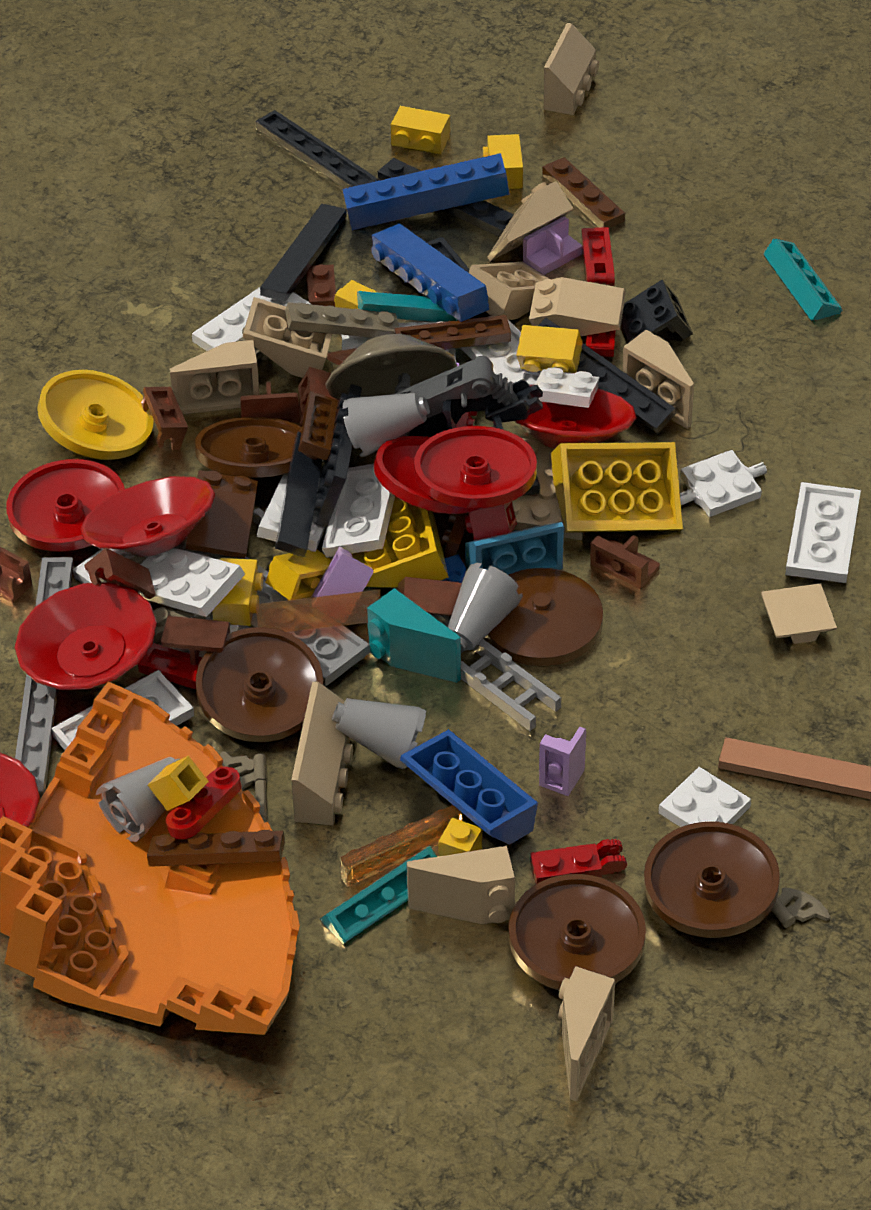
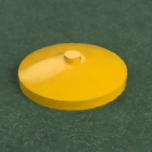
(94, 414)

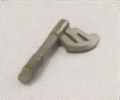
(258, 775)
(788, 914)

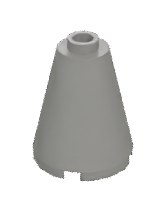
(382, 418)
(482, 603)
(381, 727)
(131, 803)

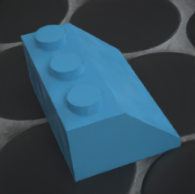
(520, 549)

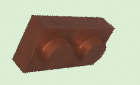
(321, 285)

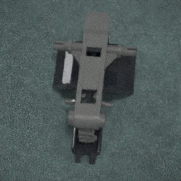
(469, 389)

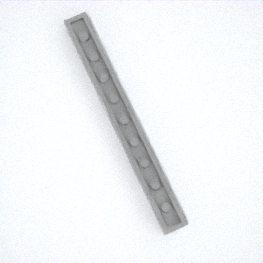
(40, 700)

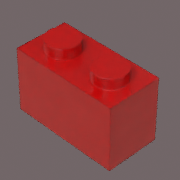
(491, 521)

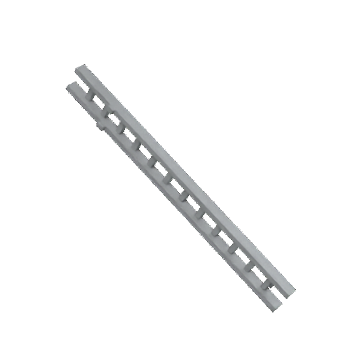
(477, 680)

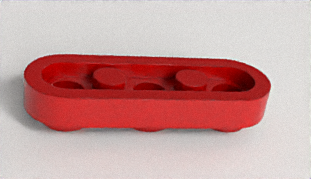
(193, 815)

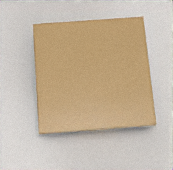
(799, 612)

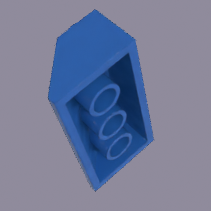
(473, 786)

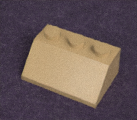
(569, 72)

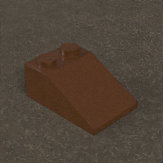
(229, 520)

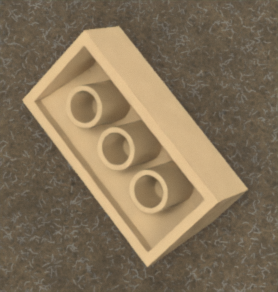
(320, 761)

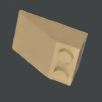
(538, 209)
(508, 287)
(578, 305)
(288, 348)
(657, 368)
(216, 378)
(464, 885)
(586, 1020)

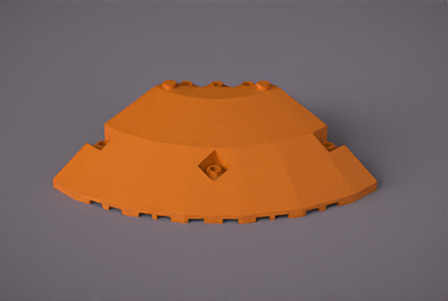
(132, 935)

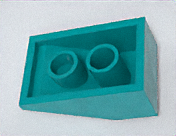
(412, 638)

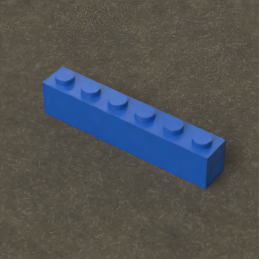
(426, 191)
(430, 272)

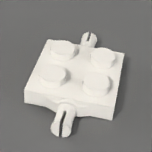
(721, 483)

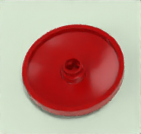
(475, 467)
(396, 473)
(53, 500)

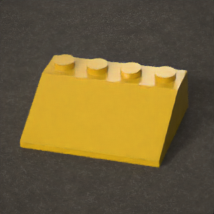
(617, 486)
(409, 548)

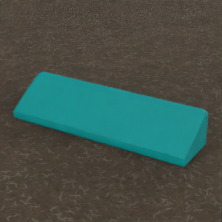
(801, 280)
(405, 306)
(372, 902)

